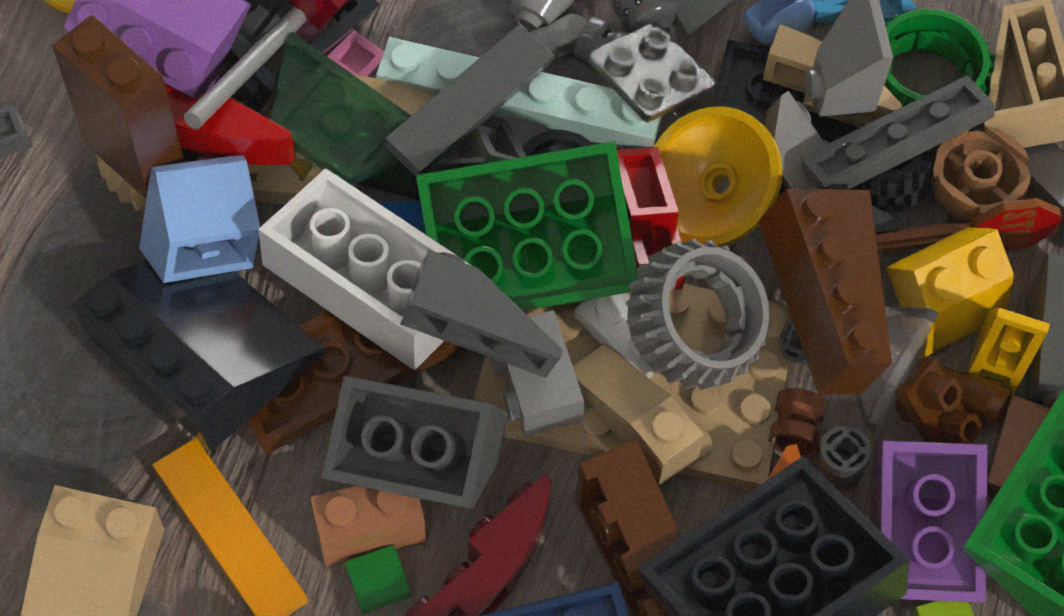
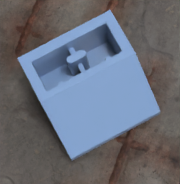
(200, 219)

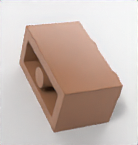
(364, 521)

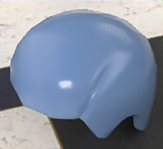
(767, 15)

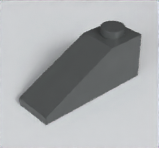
(472, 312)

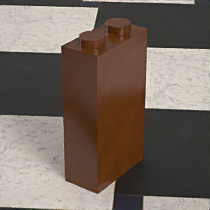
(118, 102)

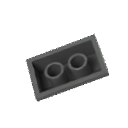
(413, 442)

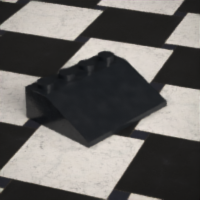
(197, 345)
(781, 553)

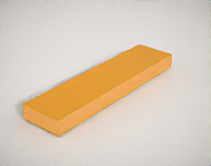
(229, 532)

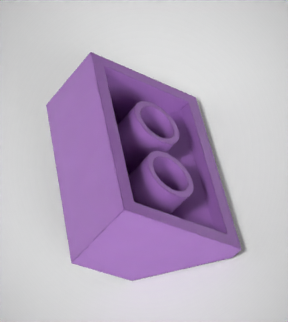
(176, 37)

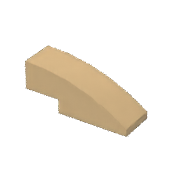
(793, 55)

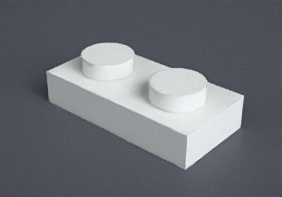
(606, 322)

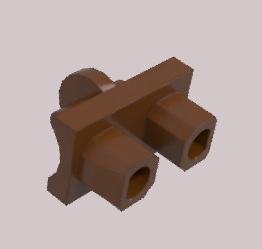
(935, 406)

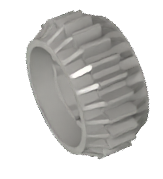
(741, 298)

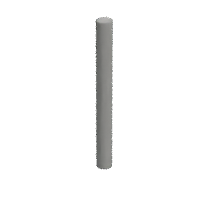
(244, 69)

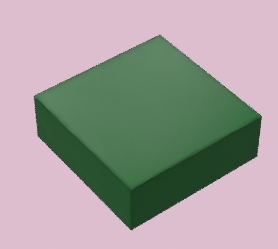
(377, 579)

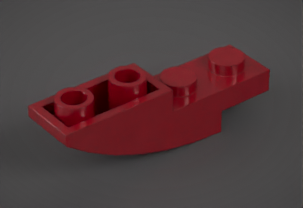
(499, 556)

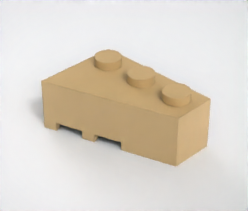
(1029, 75)

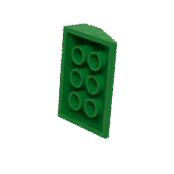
(537, 224)
(1024, 525)

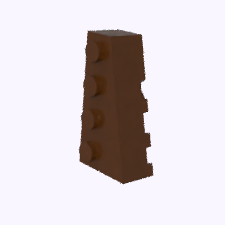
(626, 518)

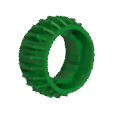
(942, 35)

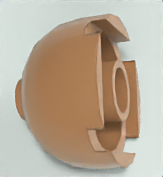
(979, 172)

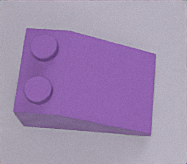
(928, 508)

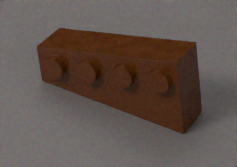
(831, 284)

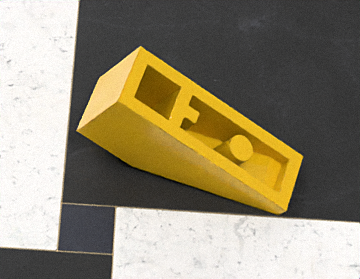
(1006, 346)

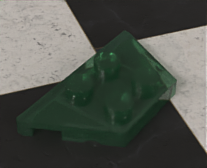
(334, 114)

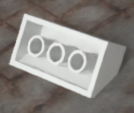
(351, 261)

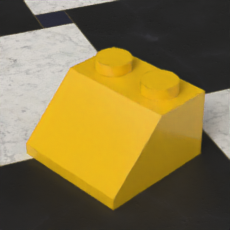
(958, 279)

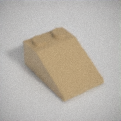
(91, 556)

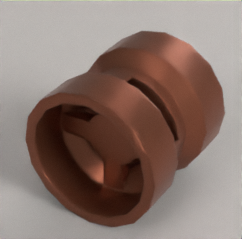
(798, 420)

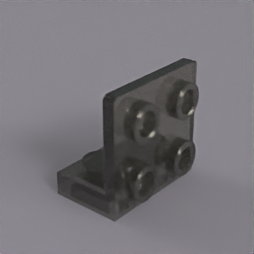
(653, 73)

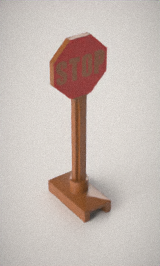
(1017, 222)

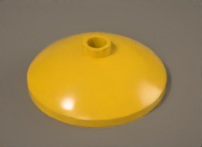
(716, 147)

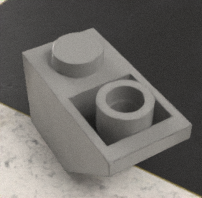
(795, 137)

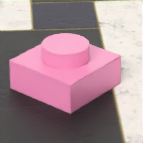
(358, 55)

